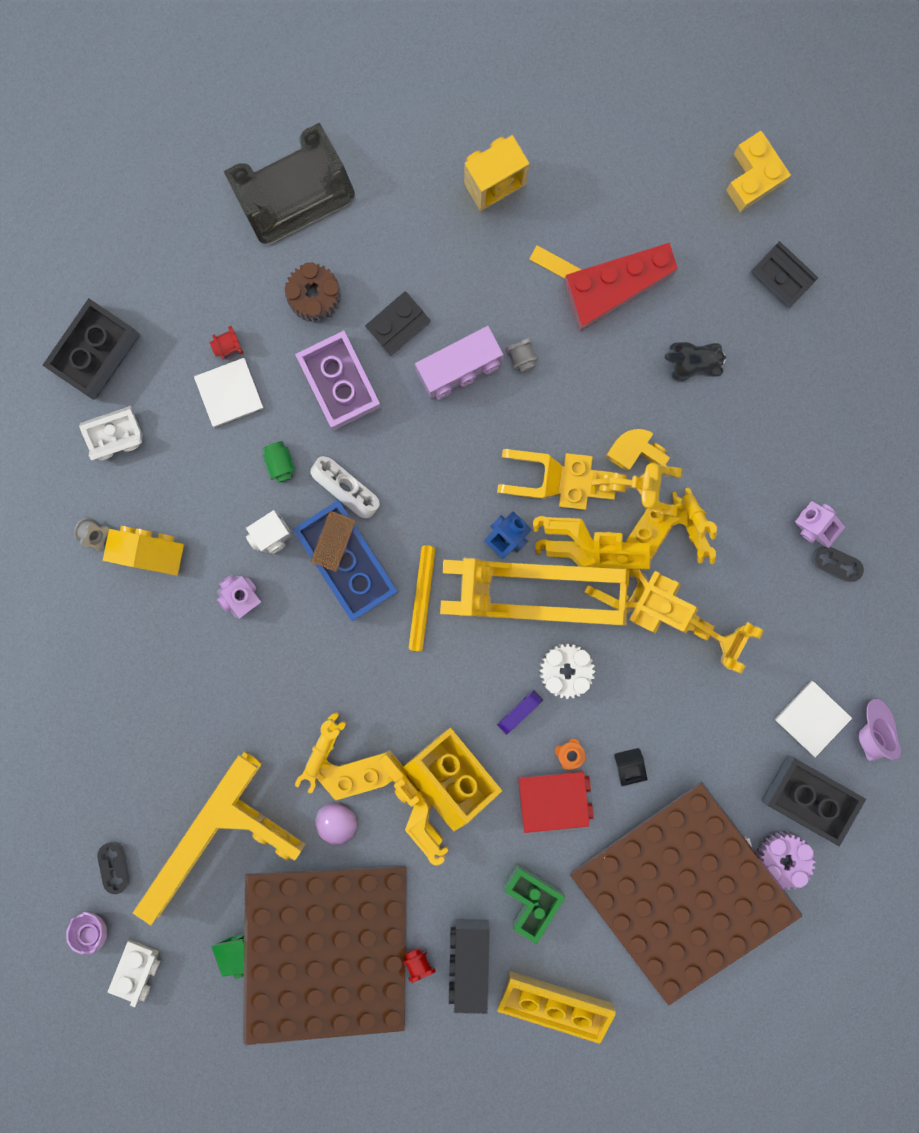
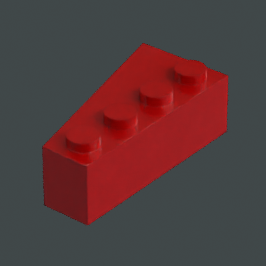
(609, 285)

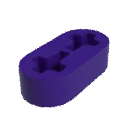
(519, 712)

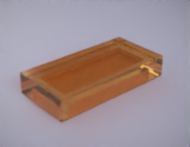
(333, 541)

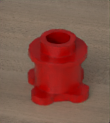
(225, 344)
(417, 965)

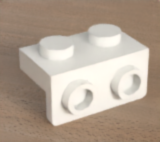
(111, 433)

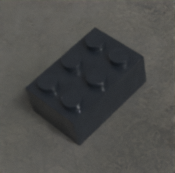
(91, 349)
(814, 800)
(469, 966)

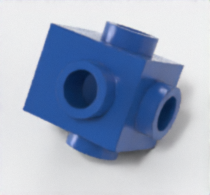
(508, 535)

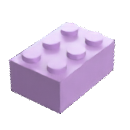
(459, 363)
(338, 380)

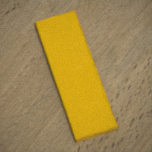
(552, 262)

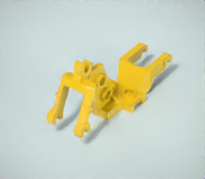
(578, 482)
(611, 552)
(656, 603)
(369, 775)

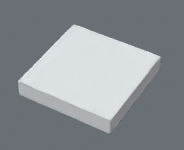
(228, 392)
(813, 718)

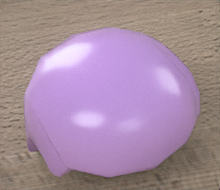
(336, 823)
(86, 933)

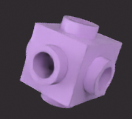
(819, 524)
(244, 602)

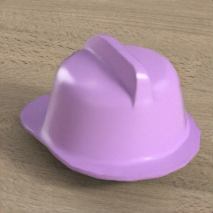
(879, 734)

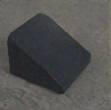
(630, 767)

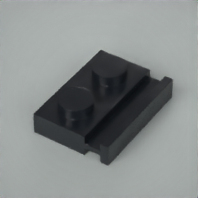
(784, 274)
(398, 323)

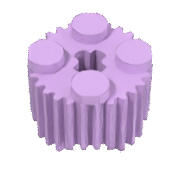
(800, 865)

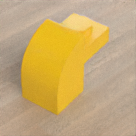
(631, 445)

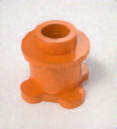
(562, 751)

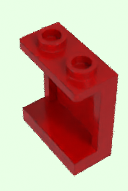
(555, 801)

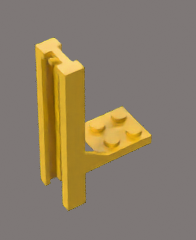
(477, 601)
(221, 811)

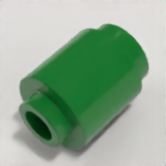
(278, 462)

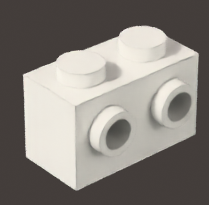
(269, 533)

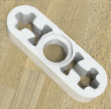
(333, 470)

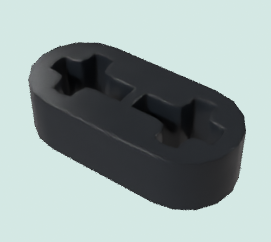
(840, 558)
(106, 867)

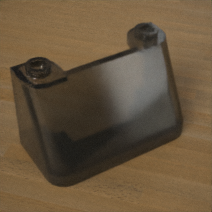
(293, 188)

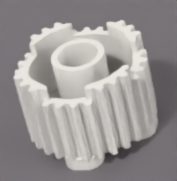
(577, 682)

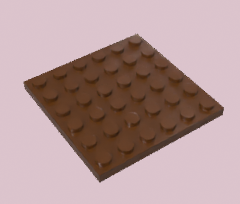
(686, 894)
(324, 954)

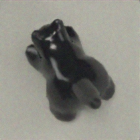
(693, 359)

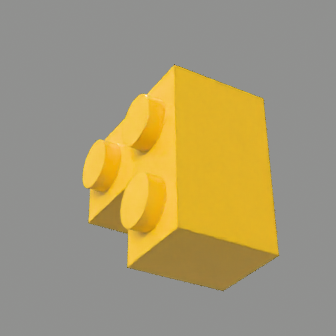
(763, 172)
(140, 550)

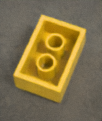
(495, 172)
(452, 779)

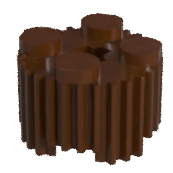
(307, 278)

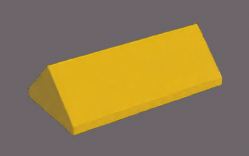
(556, 1007)

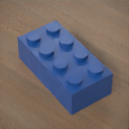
(360, 578)

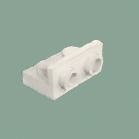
(134, 972)

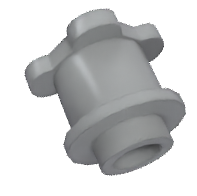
(522, 355)
(91, 534)

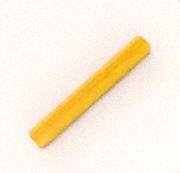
(422, 598)

